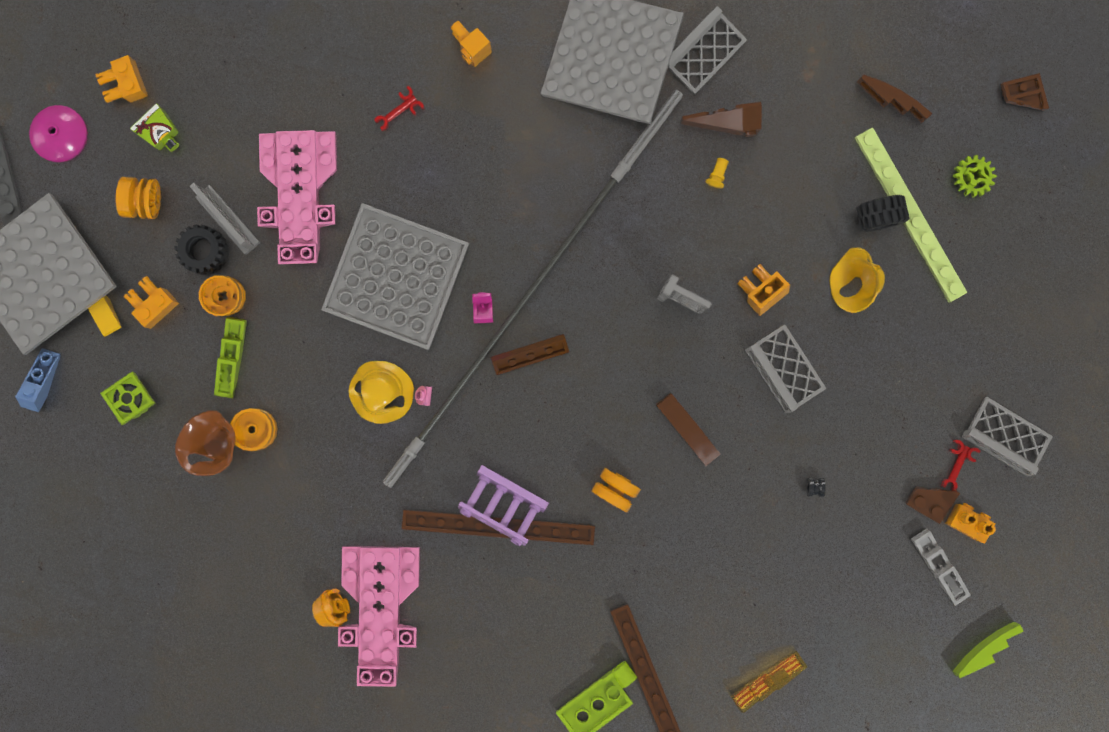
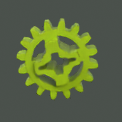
(982, 173)

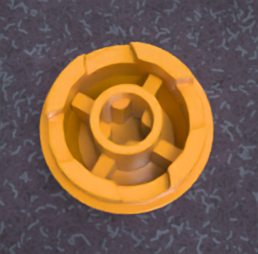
(330, 609)

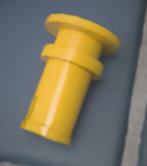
(717, 175)

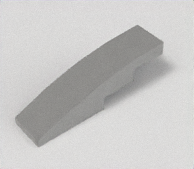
(941, 567)

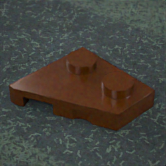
(1026, 92)
(932, 502)

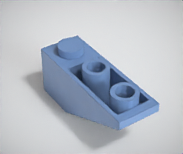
(38, 381)

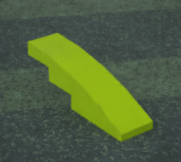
(230, 357)
(982, 654)

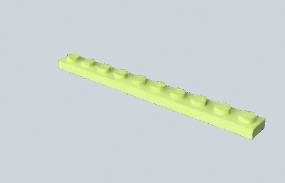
(917, 224)

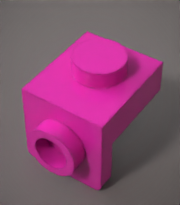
(482, 308)

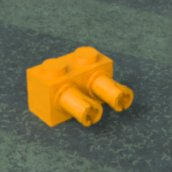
(474, 45)
(128, 77)
(768, 293)
(154, 307)
(971, 523)

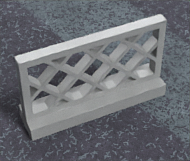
(695, 36)
(226, 218)
(682, 296)
(774, 380)
(1002, 452)

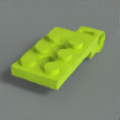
(607, 689)

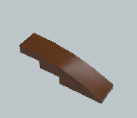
(886, 93)
(688, 429)

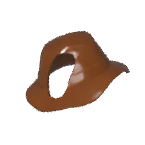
(206, 436)

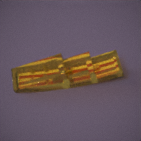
(768, 681)

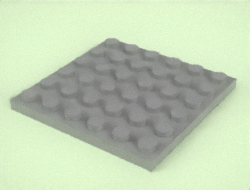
(613, 56)
(46, 274)
(395, 276)

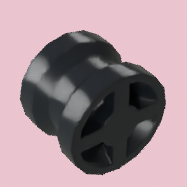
(815, 487)

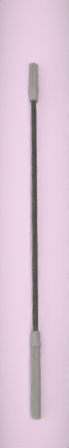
(623, 167)

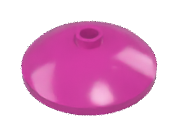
(66, 141)

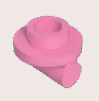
(423, 395)

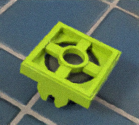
(129, 397)

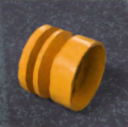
(138, 198)
(211, 297)

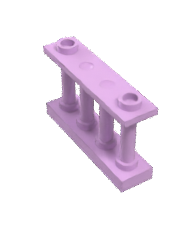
(519, 496)

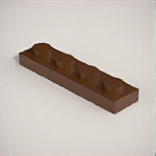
(530, 354)

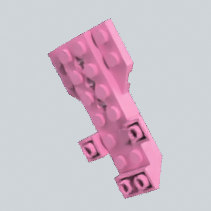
(297, 214)
(379, 631)

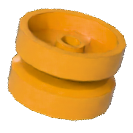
(264, 425)
(616, 489)

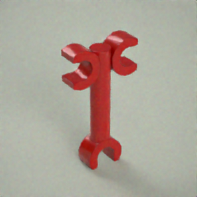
(409, 101)
(964, 453)

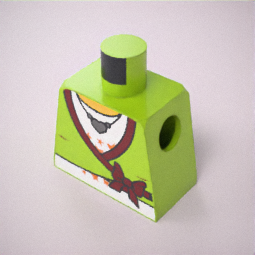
(157, 129)

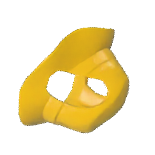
(854, 265)
(380, 386)

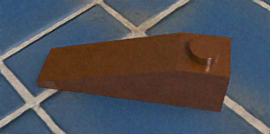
(742, 120)

